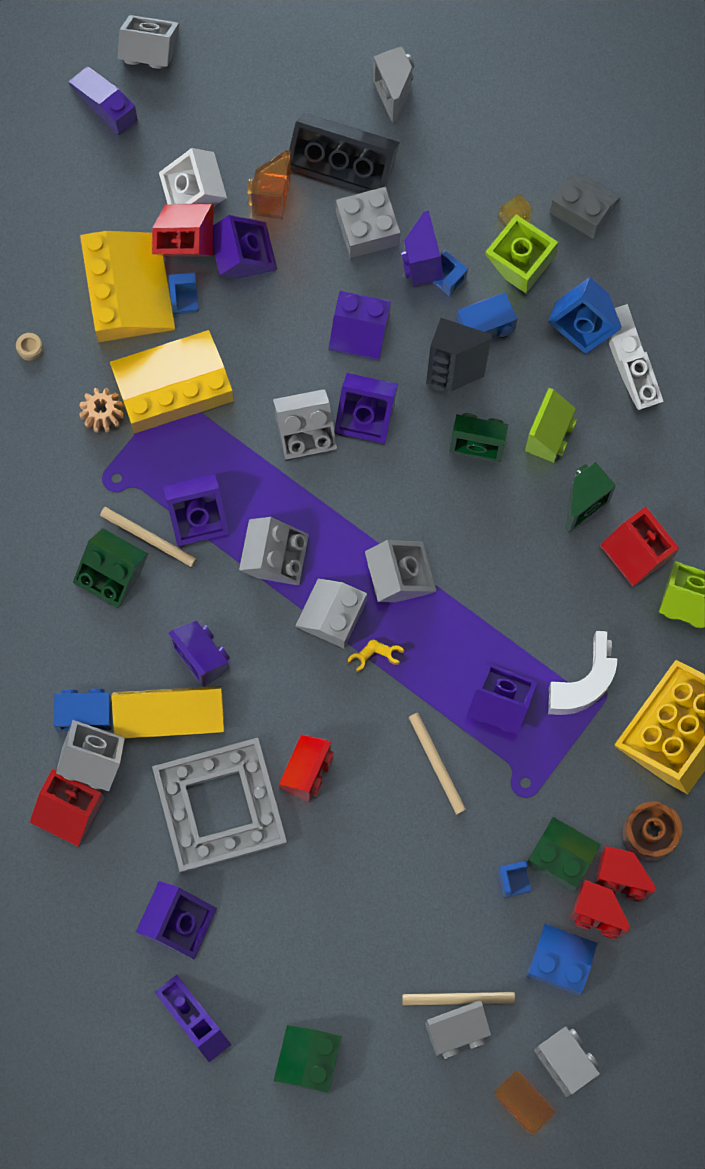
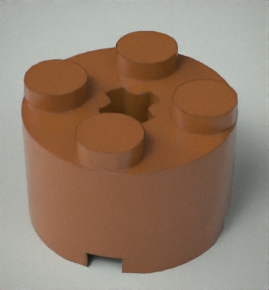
(658, 817)

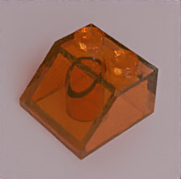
(270, 187)

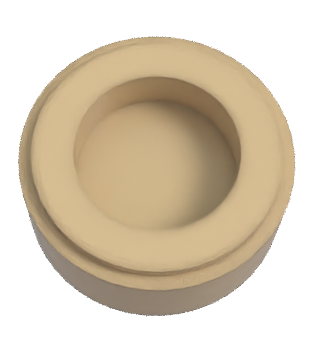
(29, 346)

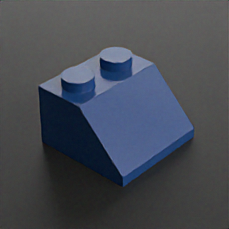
(585, 315)
(562, 960)

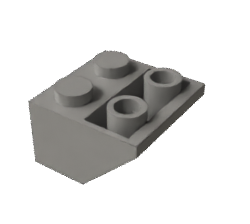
(305, 424)
(274, 551)

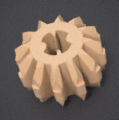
(101, 400)

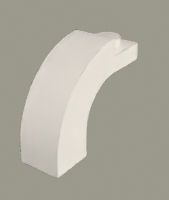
(580, 695)

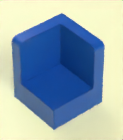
(453, 273)
(183, 293)
(514, 879)

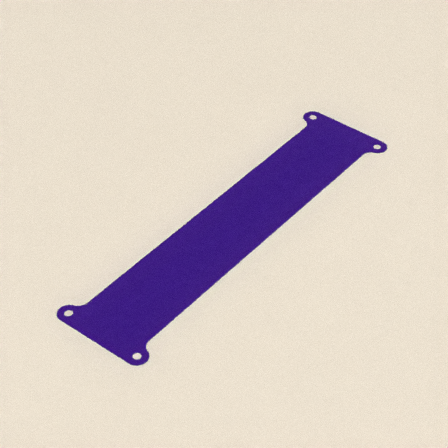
(440, 637)

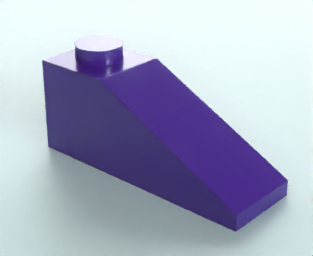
(105, 99)
(192, 1018)

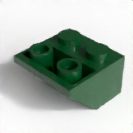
(109, 567)

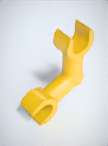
(375, 647)

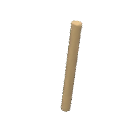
(148, 536)
(437, 763)
(458, 998)

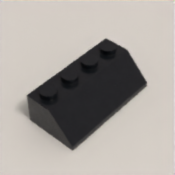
(341, 154)
(457, 356)

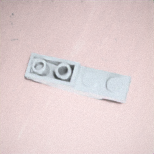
(634, 362)

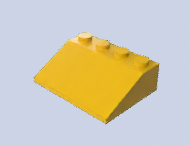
(126, 285)
(172, 381)
(670, 729)

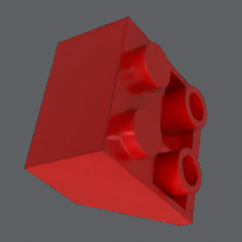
(184, 231)
(639, 546)
(306, 766)
(66, 808)
(623, 874)
(599, 909)

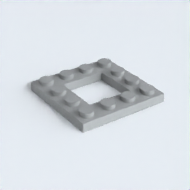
(199, 852)

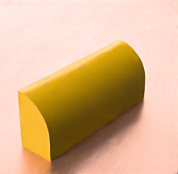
(168, 712)

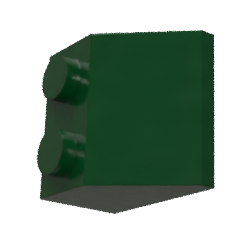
(478, 437)
(588, 494)
(563, 854)
(307, 1059)

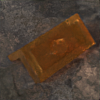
(524, 1103)

